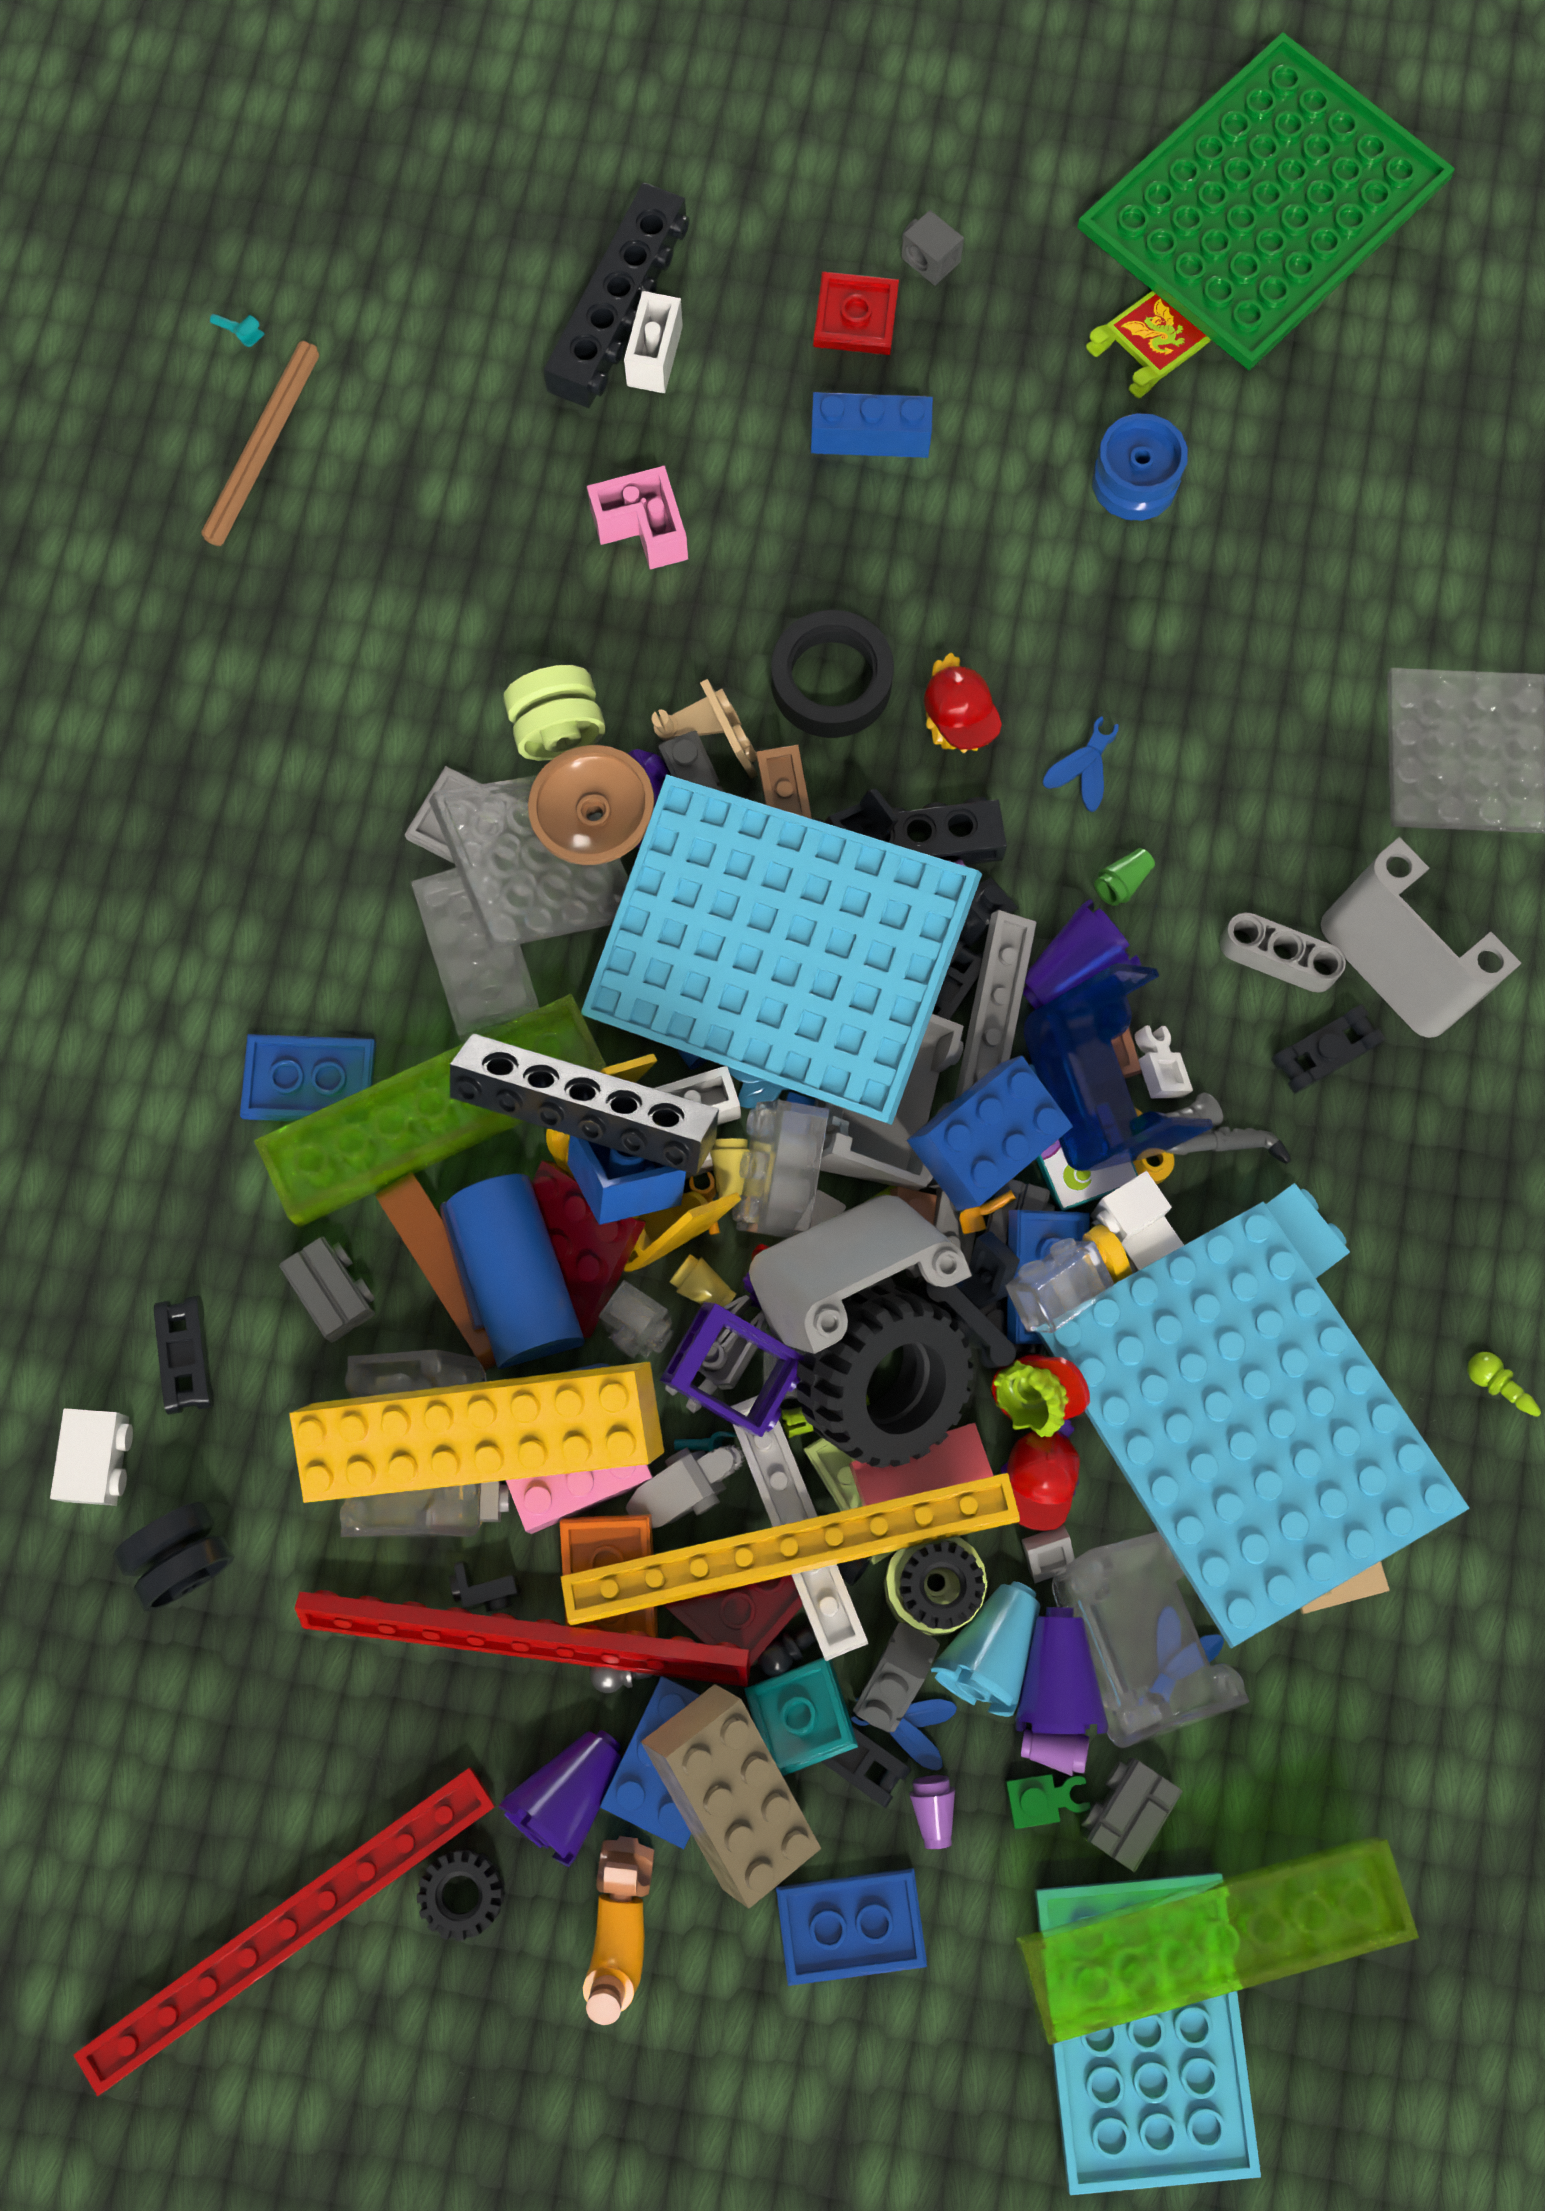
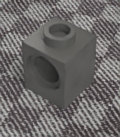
(931, 247)

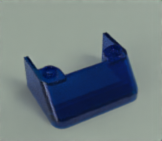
(1081, 1072)

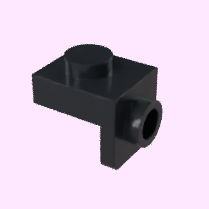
(870, 817)
(987, 899)
(991, 1269)
(493, 1594)

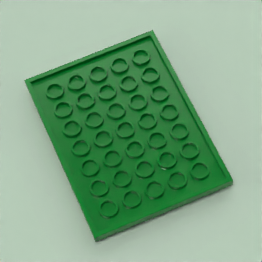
(1265, 200)

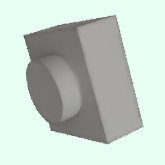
(493, 1501)
(1048, 1553)

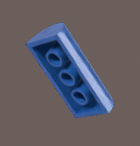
(513, 1270)

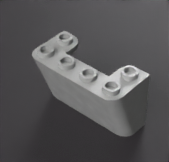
(1403, 954)

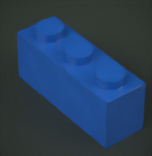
(871, 425)

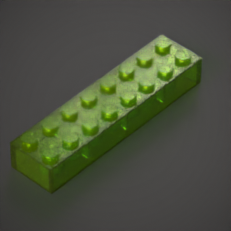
(405, 1121)
(1215, 1939)

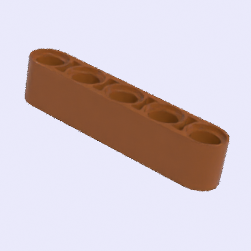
(426, 1239)

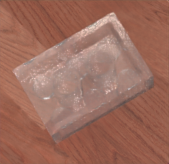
(781, 1168)

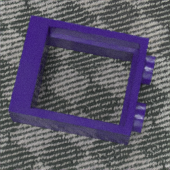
(695, 1347)

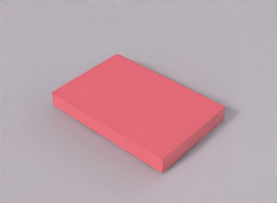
(952, 1462)

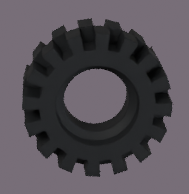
(969, 1577)
(431, 1895)

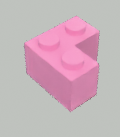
(642, 507)

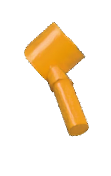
(708, 1194)
(972, 1218)

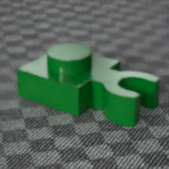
(1036, 1800)

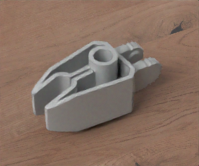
(727, 1356)
(686, 1485)

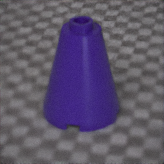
(1077, 953)
(1060, 1678)
(565, 1795)

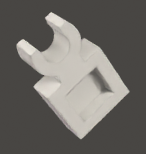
(1161, 1069)

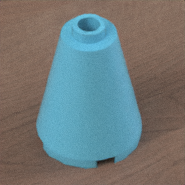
(992, 1650)

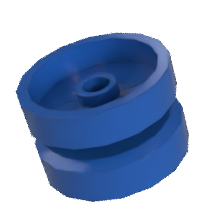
(1139, 466)

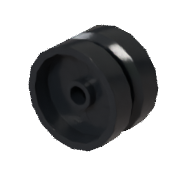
(173, 1556)

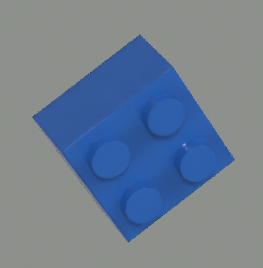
(622, 1183)

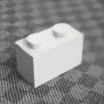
(653, 342)
(91, 1457)

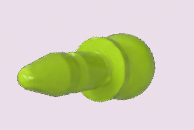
(1488, 1371)

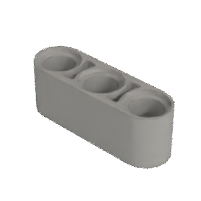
(1302, 950)

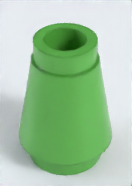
(1123, 877)

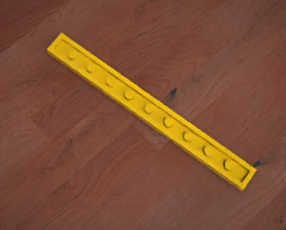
(789, 1549)

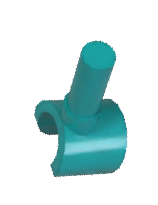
(246, 331)
(705, 1444)

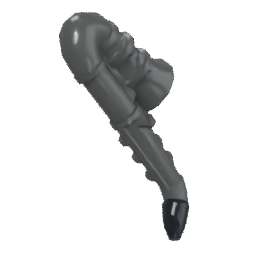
(1222, 1139)

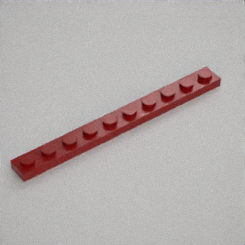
(535, 1640)
(283, 1931)

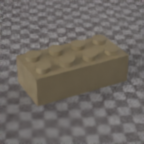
(731, 1795)

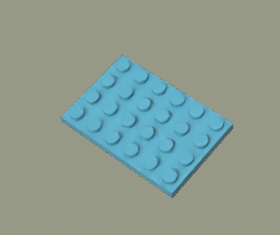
(1156, 2094)

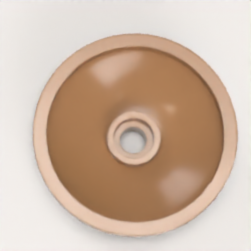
(586, 783)

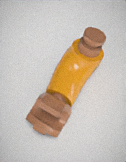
(619, 1936)

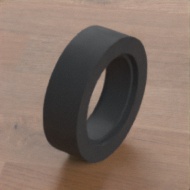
(839, 628)

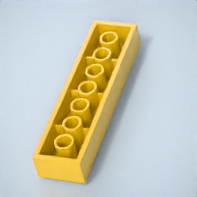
(478, 1433)

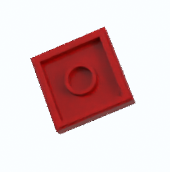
(856, 313)

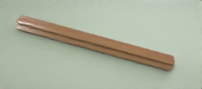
(260, 444)

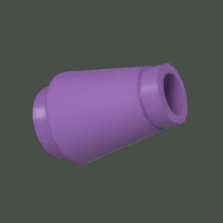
(1058, 1751)
(934, 1809)

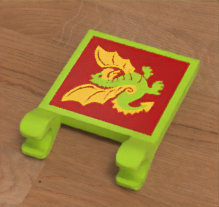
(1153, 336)

